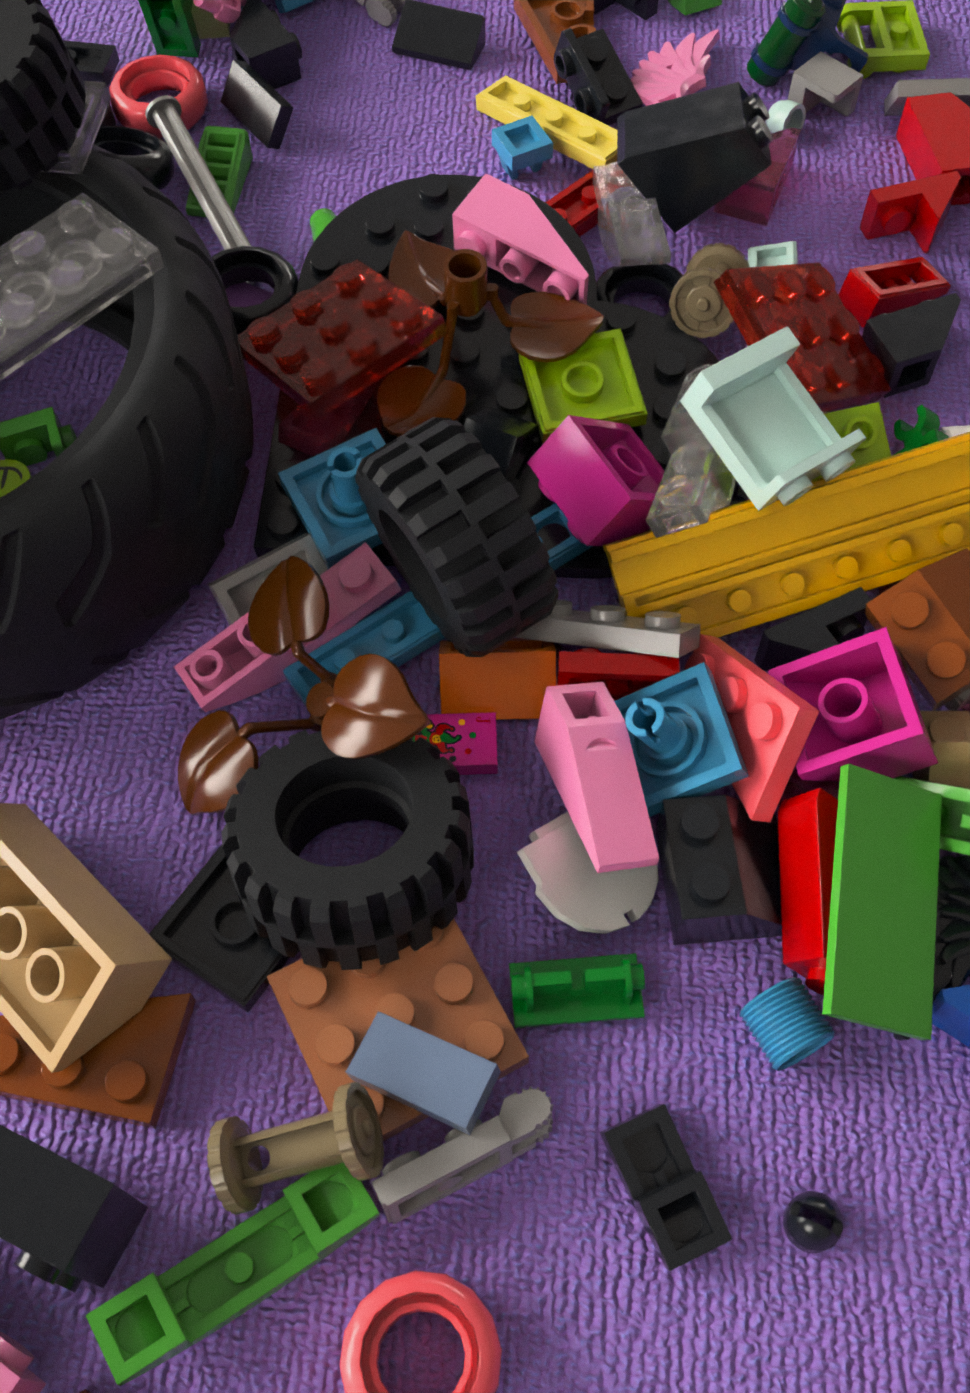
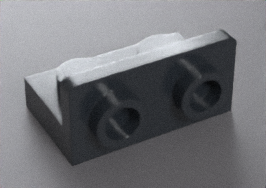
(595, 76)

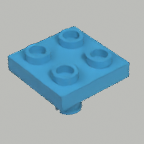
(329, 498)
(681, 737)

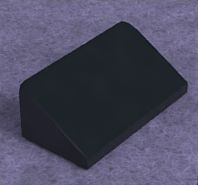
(439, 34)

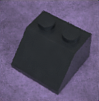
(718, 870)
(62, 1215)

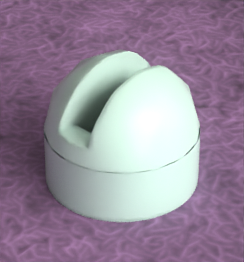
(786, 115)

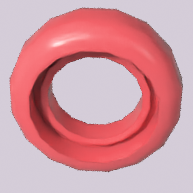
(157, 74)
(421, 1293)

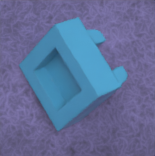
(522, 145)

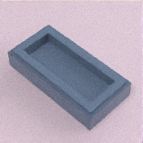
(424, 1072)

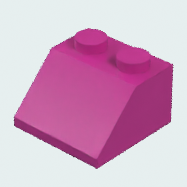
(598, 478)
(863, 708)

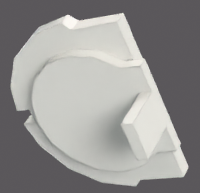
(575, 890)

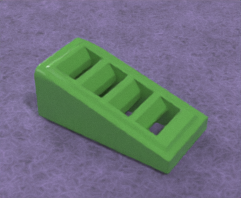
(228, 159)

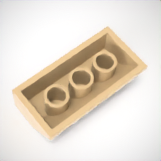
(67, 947)

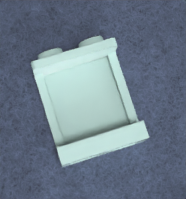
(767, 423)

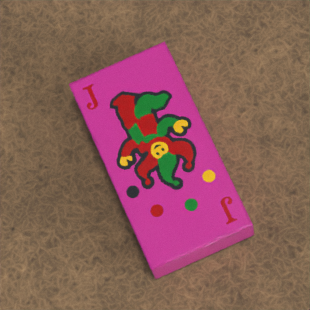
(465, 740)

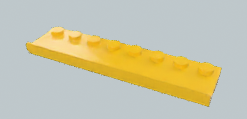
(774, 562)

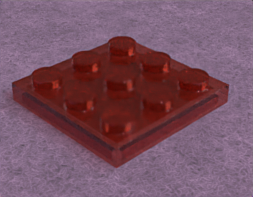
(339, 337)
(832, 354)

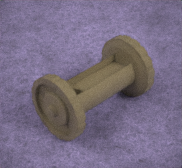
(695, 299)
(344, 1135)

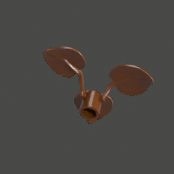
(541, 322)
(357, 710)

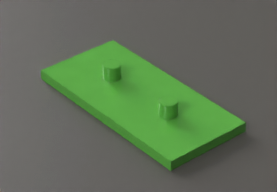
(883, 904)

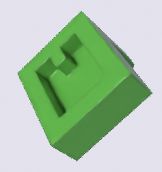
(33, 435)

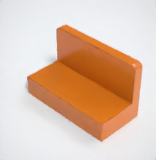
(503, 681)

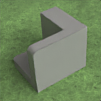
(827, 82)

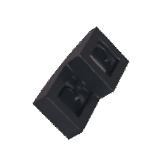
(665, 1187)

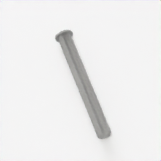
(165, 114)

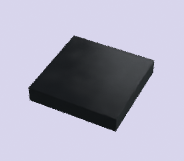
(214, 939)

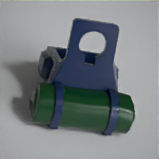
(799, 35)

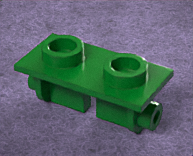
(577, 990)

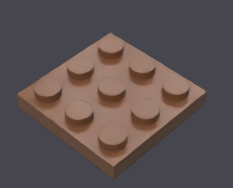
(427, 988)

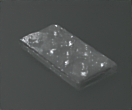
(65, 275)

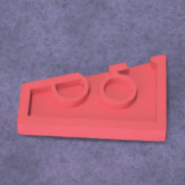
(766, 721)

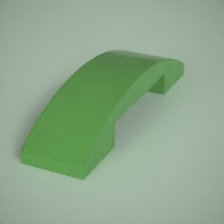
(231, 1273)

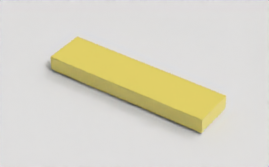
(568, 128)

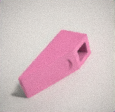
(517, 240)
(596, 775)

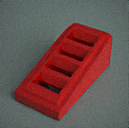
(888, 287)

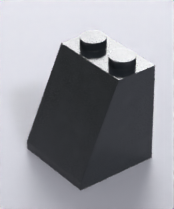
(694, 149)

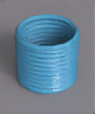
(786, 1023)

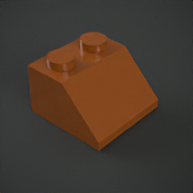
(930, 626)

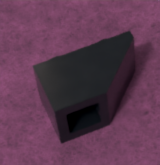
(266, 44)
(911, 341)

